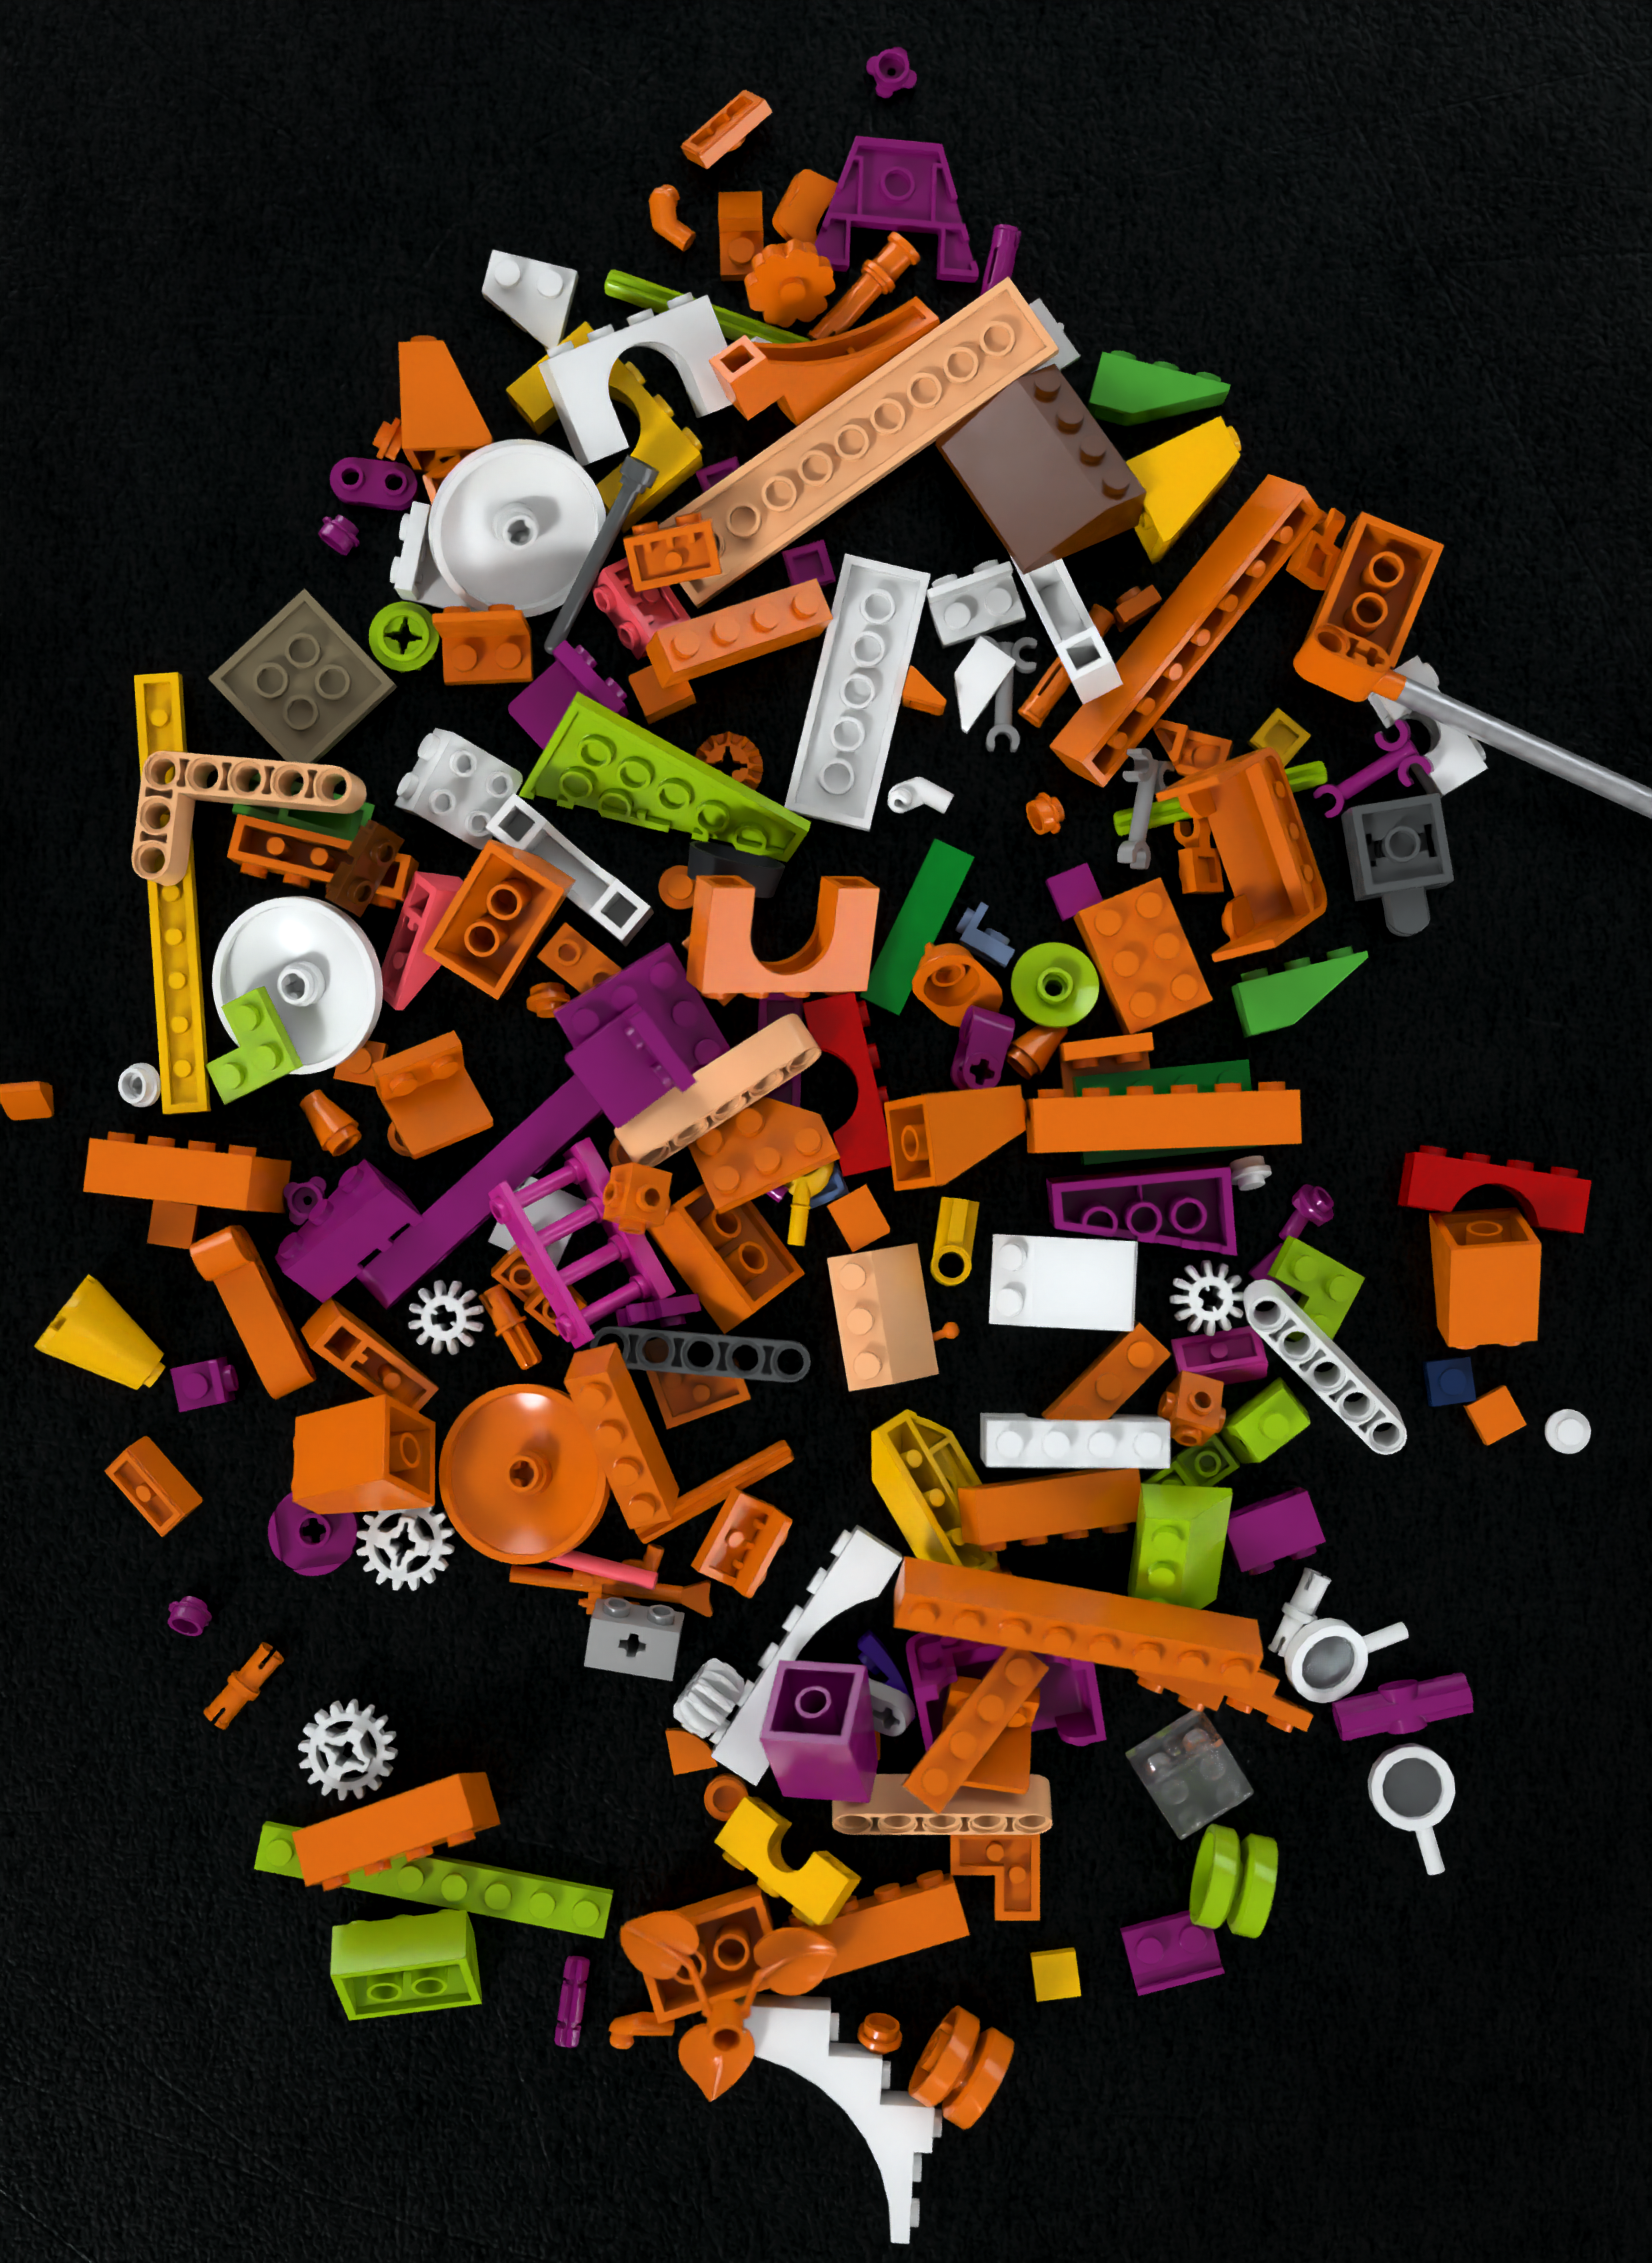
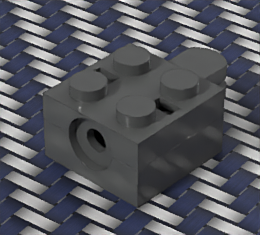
(1397, 855)

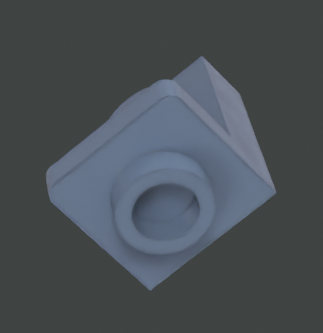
(986, 945)

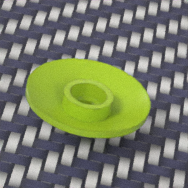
(1059, 966)

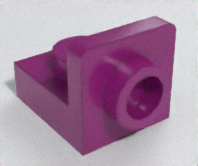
(204, 1384)

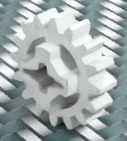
(426, 1544)
(332, 1741)

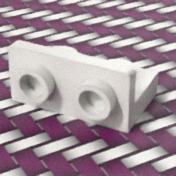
(974, 603)

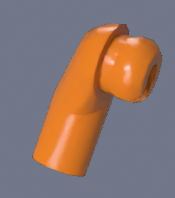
(664, 217)
(637, 2024)

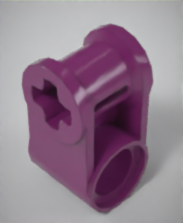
(982, 1044)

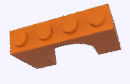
(831, 961)

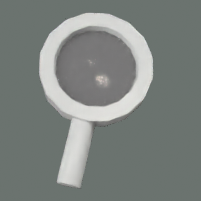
(1331, 1657)
(1413, 1792)

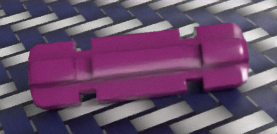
(572, 2001)

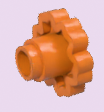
(789, 283)

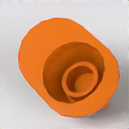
(952, 981)

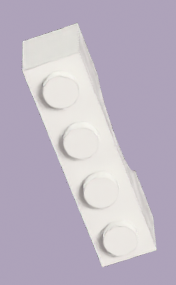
(1071, 630)
(594, 890)

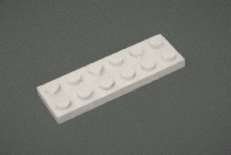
(857, 692)

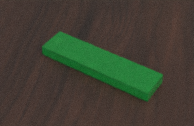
(916, 926)

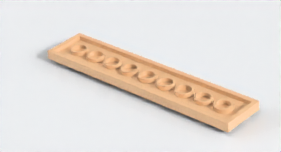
(868, 433)

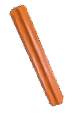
(719, 1487)

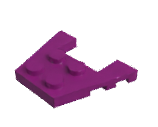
(898, 189)

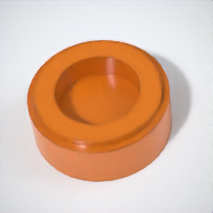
(724, 1795)

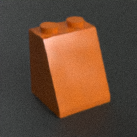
(436, 406)
(949, 1132)
(1485, 1277)
(364, 1458)

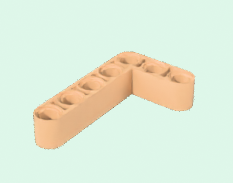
(232, 788)

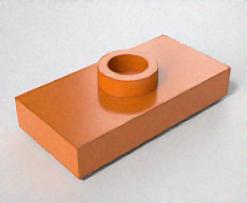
(726, 129)

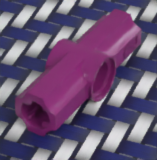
(1402, 1706)

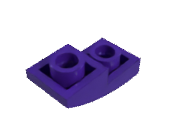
(879, 1659)

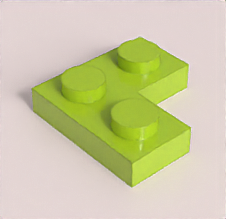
(263, 1052)
(1323, 1282)

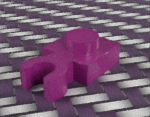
(667, 1311)

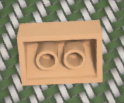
(882, 1316)

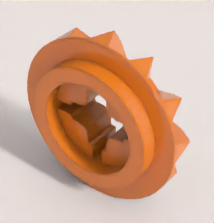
(742, 753)

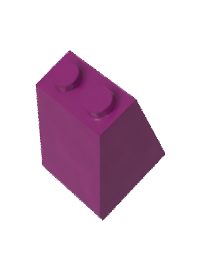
(821, 1731)

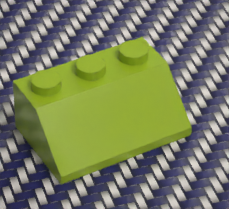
(1179, 1544)
(405, 1964)

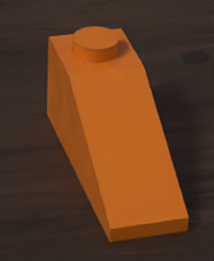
(366, 1356)

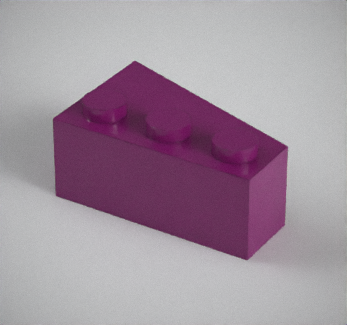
(346, 1230)

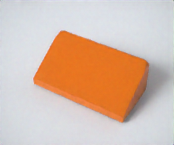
(153, 1485)

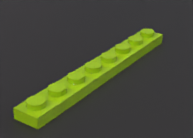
(462, 1886)

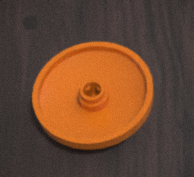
(522, 1475)

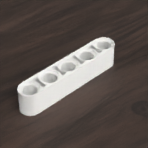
(1330, 1385)

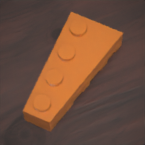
(396, 1828)

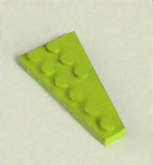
(645, 781)

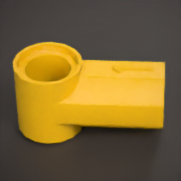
(954, 1235)

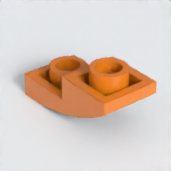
(517, 1277)

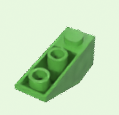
(1141, 392)
(1283, 998)

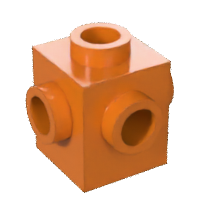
(637, 1197)
(1193, 1408)

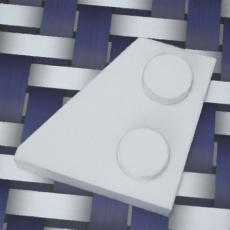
(531, 294)

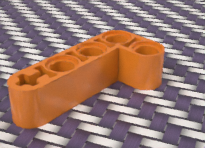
(255, 1308)

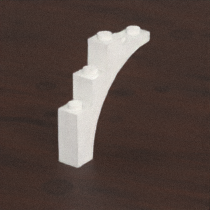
(895, 2125)

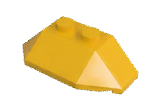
(918, 1476)

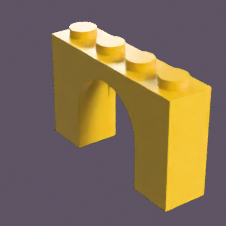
(660, 441)

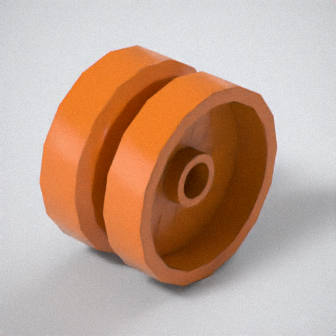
(961, 2067)

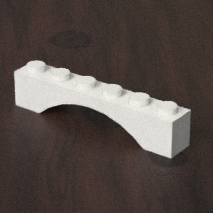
(856, 1575)

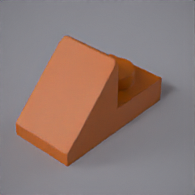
(740, 232)

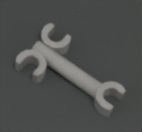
(1004, 694)
(1149, 776)

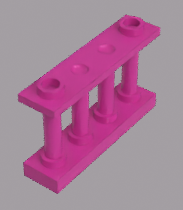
(647, 1275)

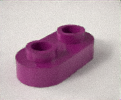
(373, 481)

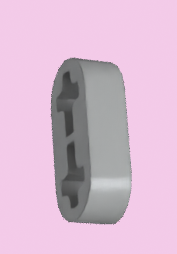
(883, 1701)

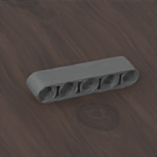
(722, 1345)

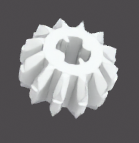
(1193, 1303)
(440, 1331)
(708, 1698)

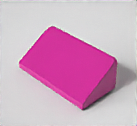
(1225, 1356)

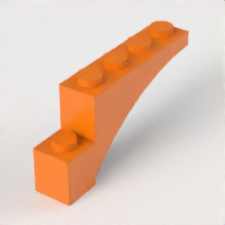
(816, 372)

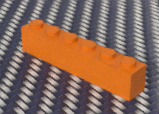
(1163, 1120)

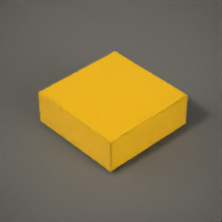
(1280, 734)
(1055, 1974)

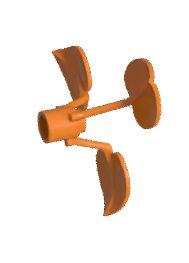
(722, 2048)

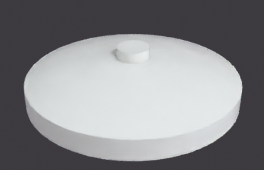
(515, 525)
(314, 970)

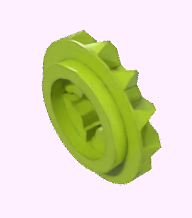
(390, 622)

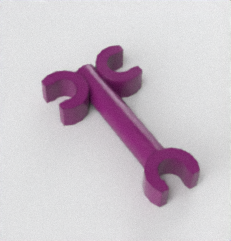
(1401, 755)

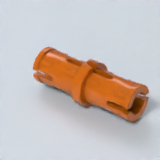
(243, 1685)

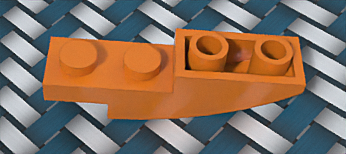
(1197, 1694)

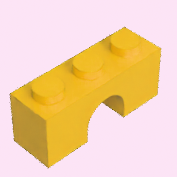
(754, 1842)

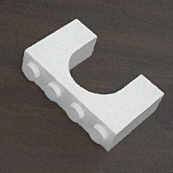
(580, 375)
(1108, 1443)

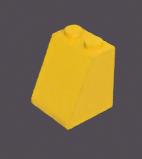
(1181, 481)

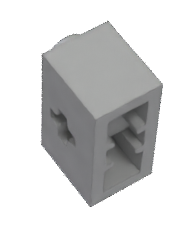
(615, 1649)

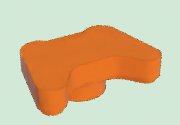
(803, 206)

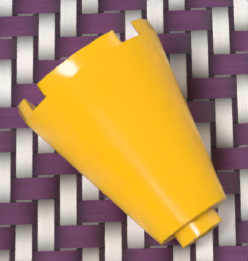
(102, 1338)

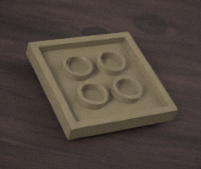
(302, 681)

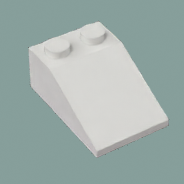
(1063, 1282)

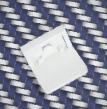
(415, 571)
(457, 786)

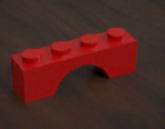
(838, 1030)
(1548, 1200)

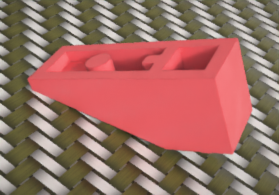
(405, 965)

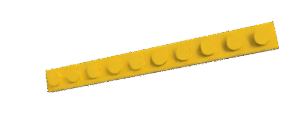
(174, 920)

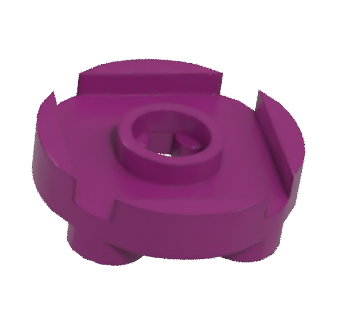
(299, 1550)

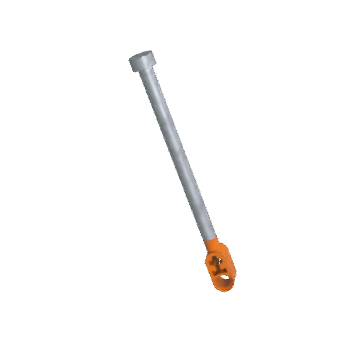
(1359, 667)

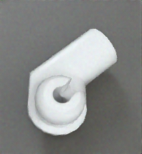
(916, 793)

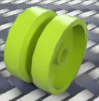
(1233, 1881)

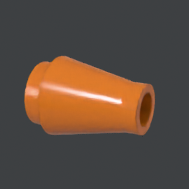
(1034, 1049)
(331, 1125)

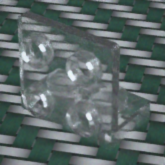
(1190, 1773)

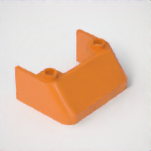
(1260, 848)

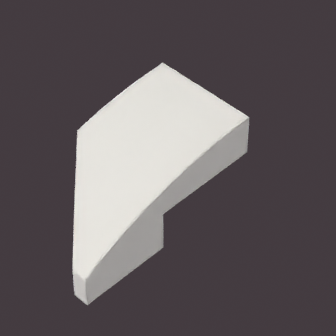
(979, 679)

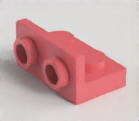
(635, 613)

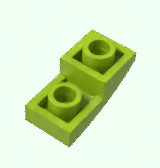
(1198, 1465)

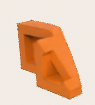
(1190, 749)

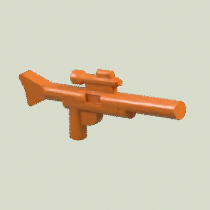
(693, 1596)

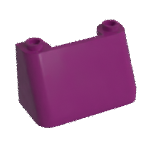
(1066, 1691)

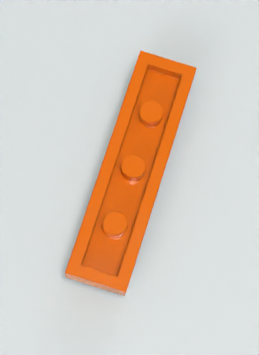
(974, 1727)

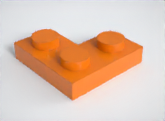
(690, 1395)
(1015, 1868)

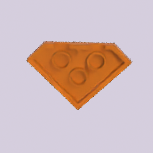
(761, 1151)

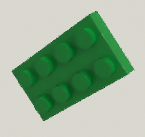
(1161, 1078)

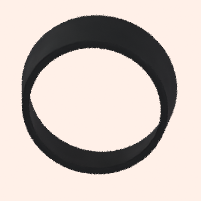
(721, 859)

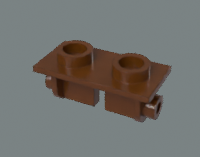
(373, 854)

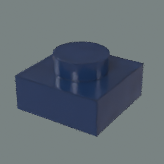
(1449, 1381)

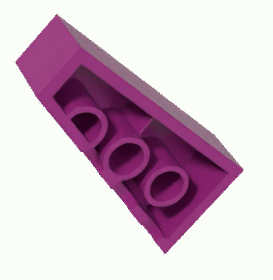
(1159, 1205)

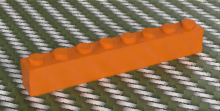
(1188, 628)
(1077, 1623)

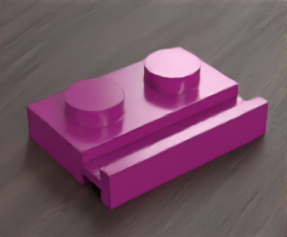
(1170, 1952)

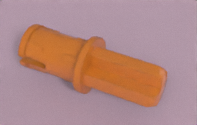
(511, 1326)

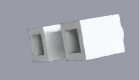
(1452, 752)

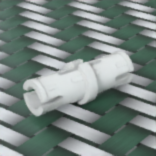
(1300, 1609)

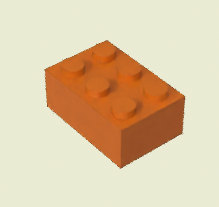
(1378, 583)
(1142, 957)
(724, 1958)

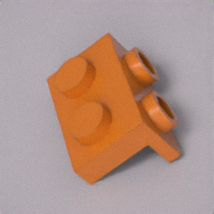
(742, 1542)

